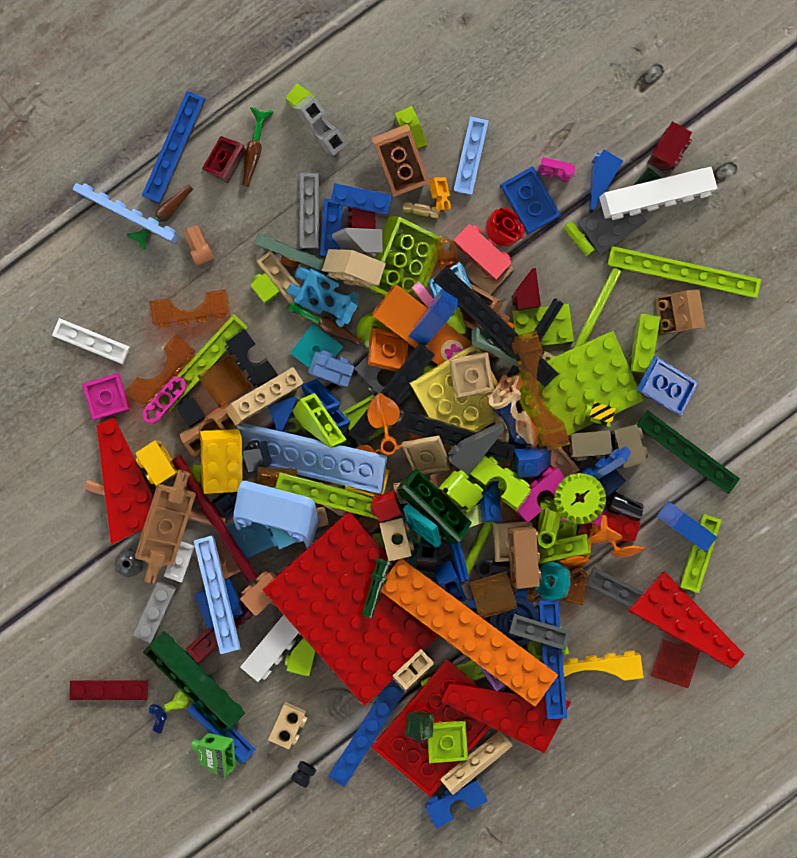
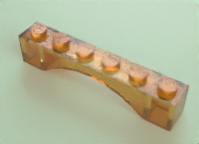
(553, 429)

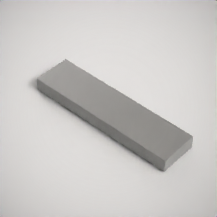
(309, 211)

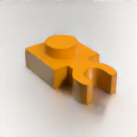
(440, 191)

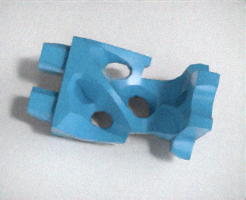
(343, 304)

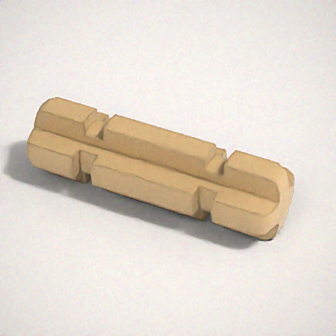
(421, 210)

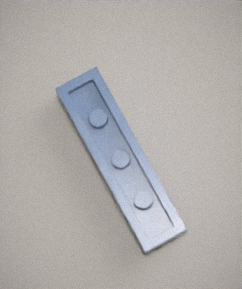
(470, 156)

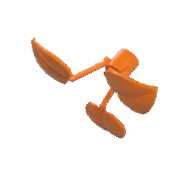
(381, 413)
(603, 534)

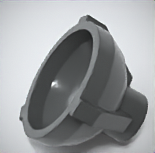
(135, 564)

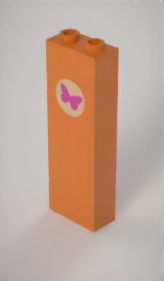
(400, 315)

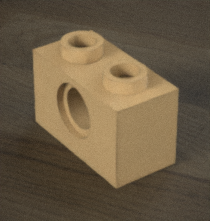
(396, 551)

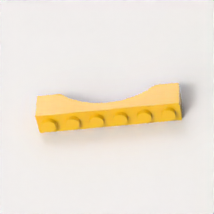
(624, 666)

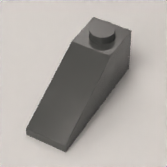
(472, 449)

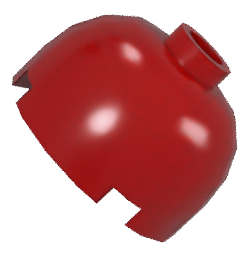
(504, 228)

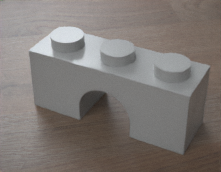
(313, 116)
(154, 612)

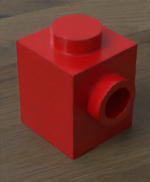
(386, 506)

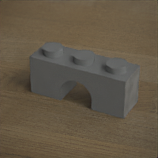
(369, 374)

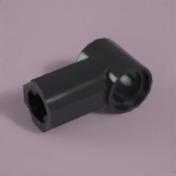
(493, 568)

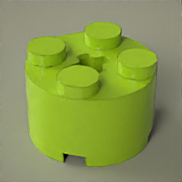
(461, 491)

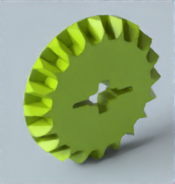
(580, 512)

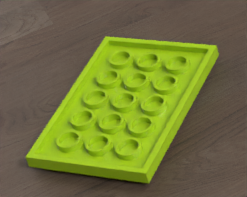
(586, 375)

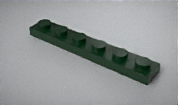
(687, 452)

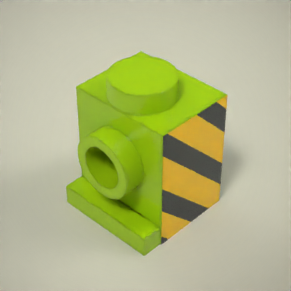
(599, 413)

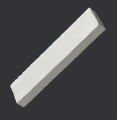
(91, 341)

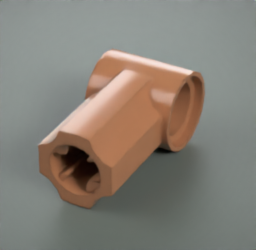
(200, 250)

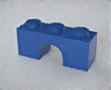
(439, 807)

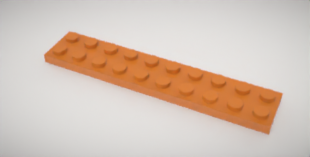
(468, 632)

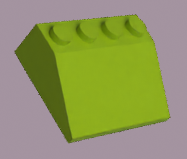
(408, 256)

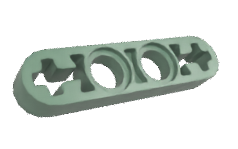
(289, 251)

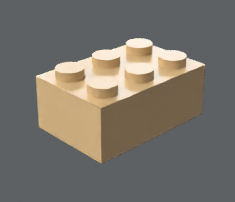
(353, 268)

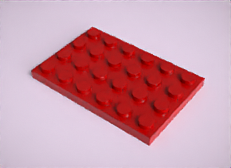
(413, 757)

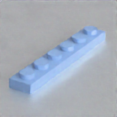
(120, 209)
(217, 595)

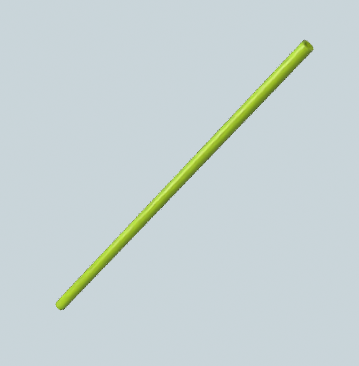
(582, 338)

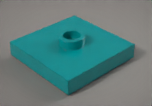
(314, 341)
(422, 526)

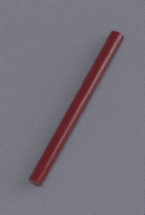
(216, 521)

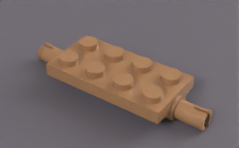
(165, 525)

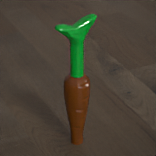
(254, 147)
(163, 214)
(325, 324)

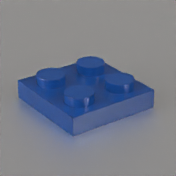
(235, 604)

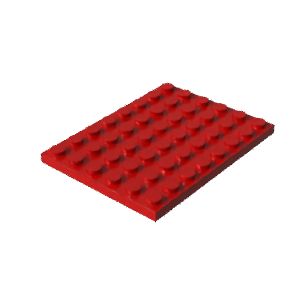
(324, 602)

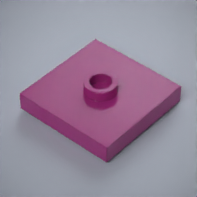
(106, 396)

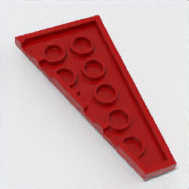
(125, 487)

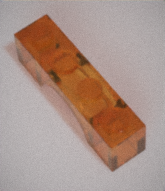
(214, 305)
(177, 353)

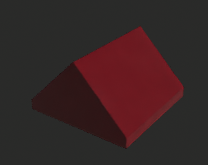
(224, 158)

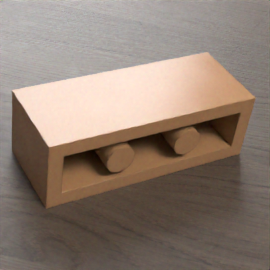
(524, 557)

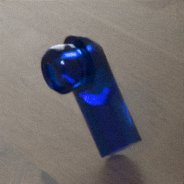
(160, 717)

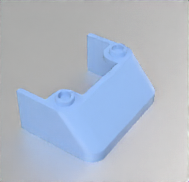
(276, 509)

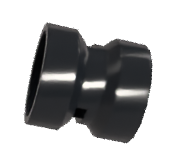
(303, 774)

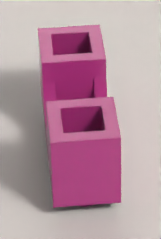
(549, 481)

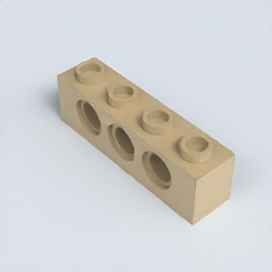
(264, 396)

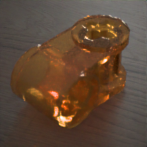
(446, 257)
(577, 589)

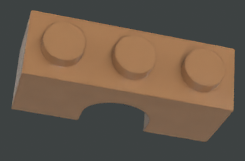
(214, 421)

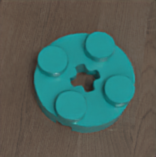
(562, 581)

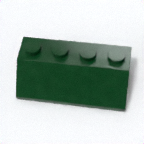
(435, 506)

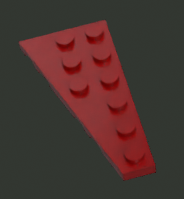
(680, 617)
(505, 713)

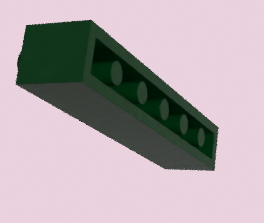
(194, 682)

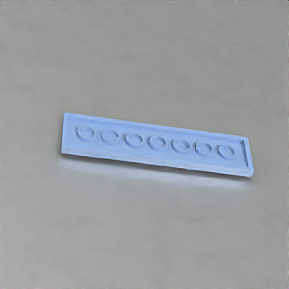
(318, 461)

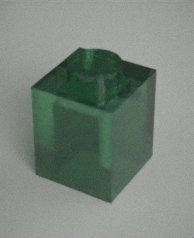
(419, 725)

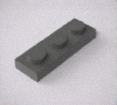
(613, 587)
(539, 632)

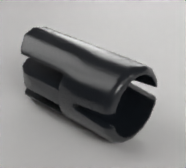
(625, 506)

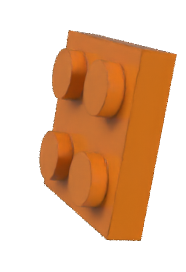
(386, 350)

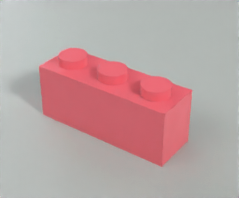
(482, 252)

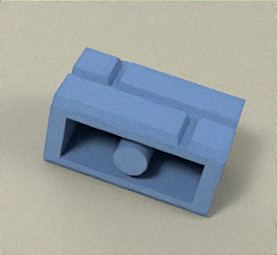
(331, 369)

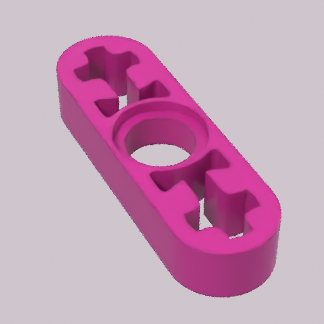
(158, 413)

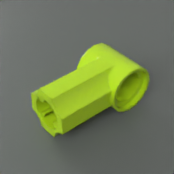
(549, 526)

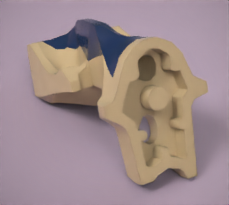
(518, 426)

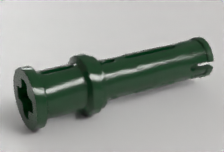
(378, 578)

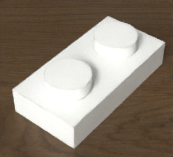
(178, 570)

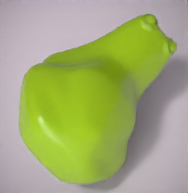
(456, 321)
(179, 702)

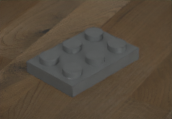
(606, 232)

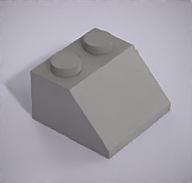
(360, 240)

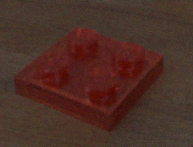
(675, 663)

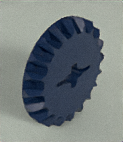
(501, 620)

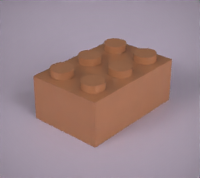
(400, 160)

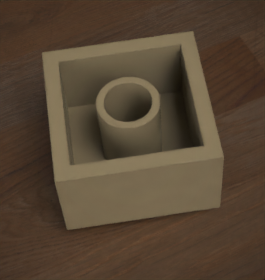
(630, 437)
(589, 444)

